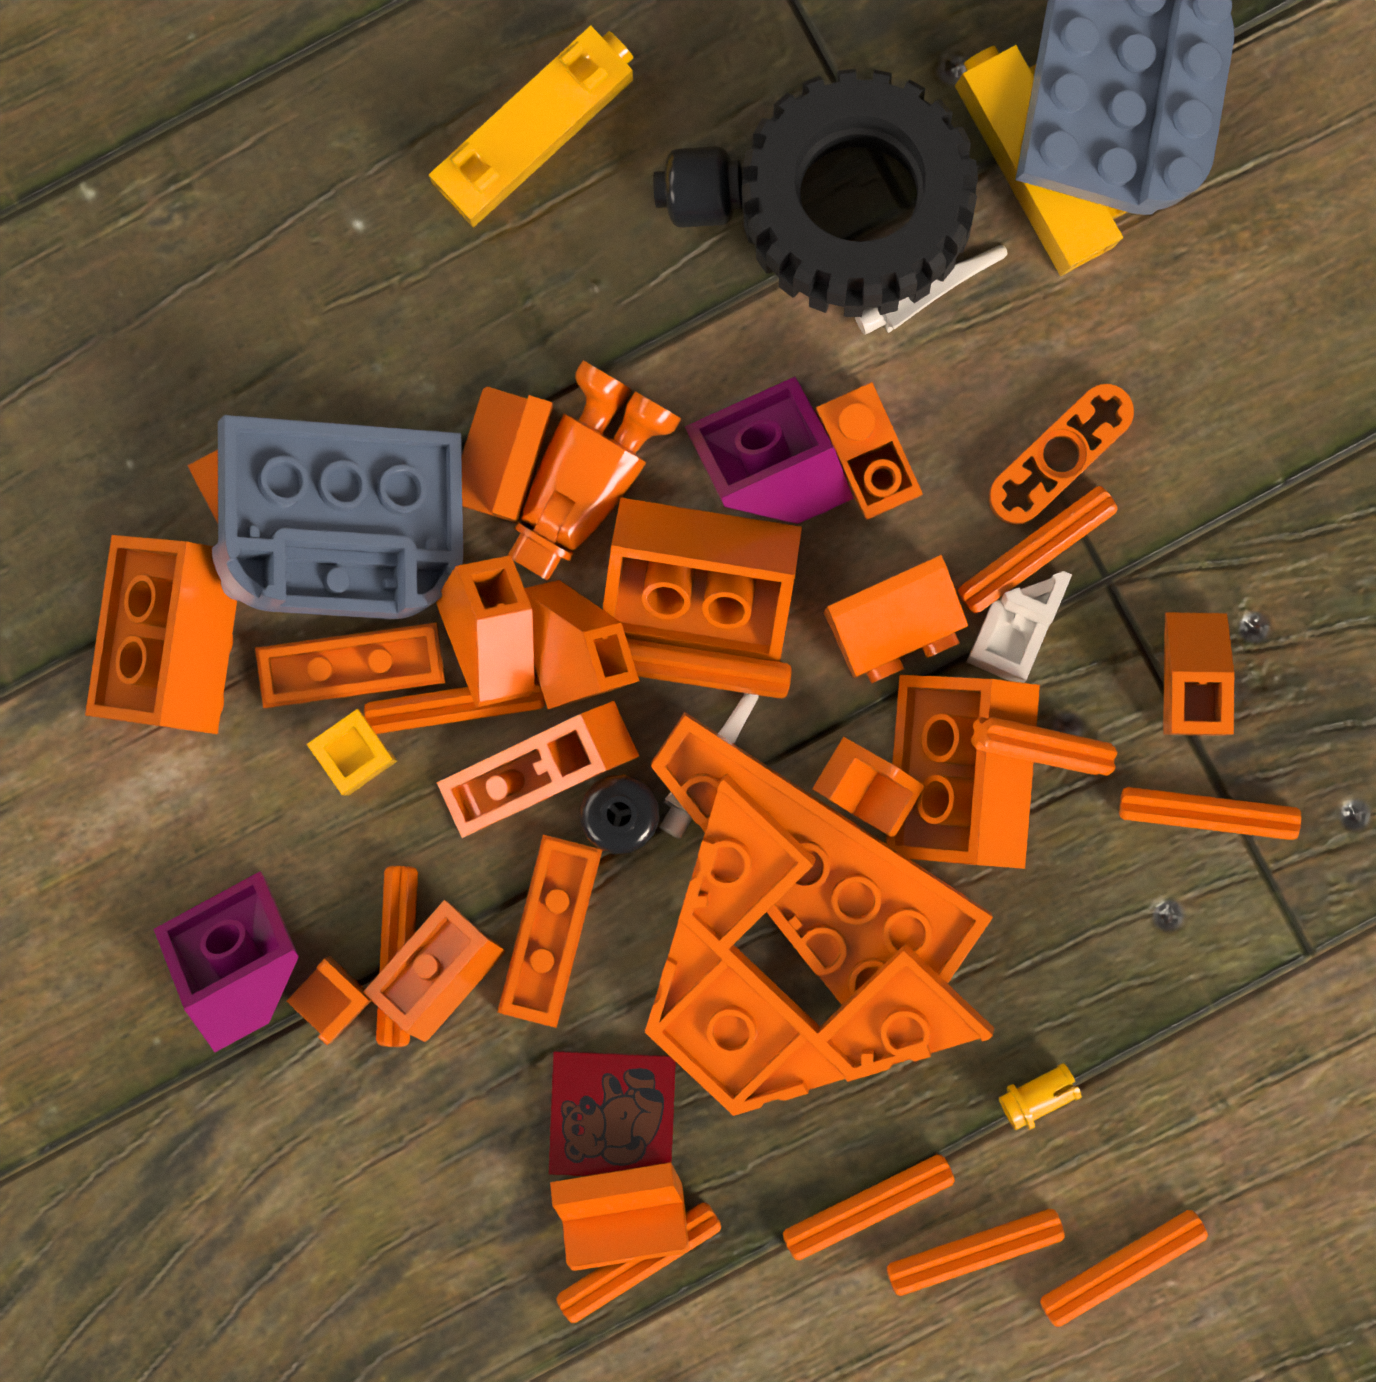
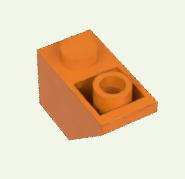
(869, 451)
(490, 629)
(576, 646)
(1198, 675)

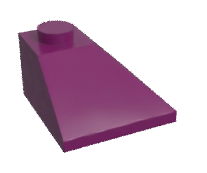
(771, 456)
(229, 960)

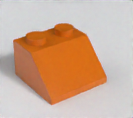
(897, 619)

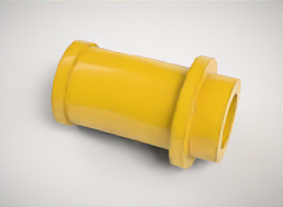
(1039, 1097)

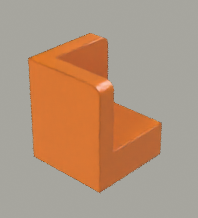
(868, 787)
(329, 999)

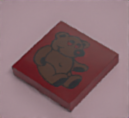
(610, 1112)

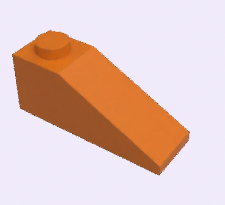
(538, 768)

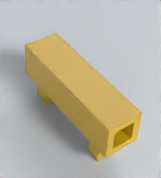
(998, 99)
(534, 124)

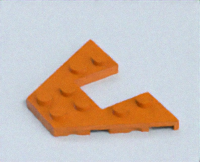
(737, 1026)

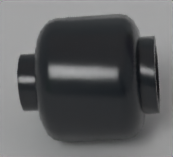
(699, 186)
(642, 808)

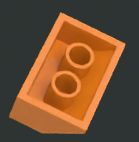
(701, 579)
(161, 636)
(971, 799)

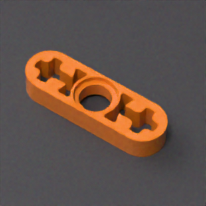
(1104, 434)

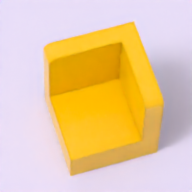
(351, 753)

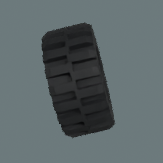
(872, 117)

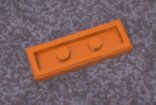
(350, 665)
(549, 931)

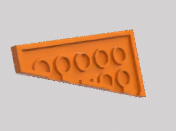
(859, 894)

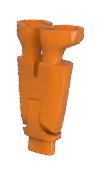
(585, 470)

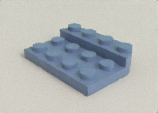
(1127, 100)
(336, 516)

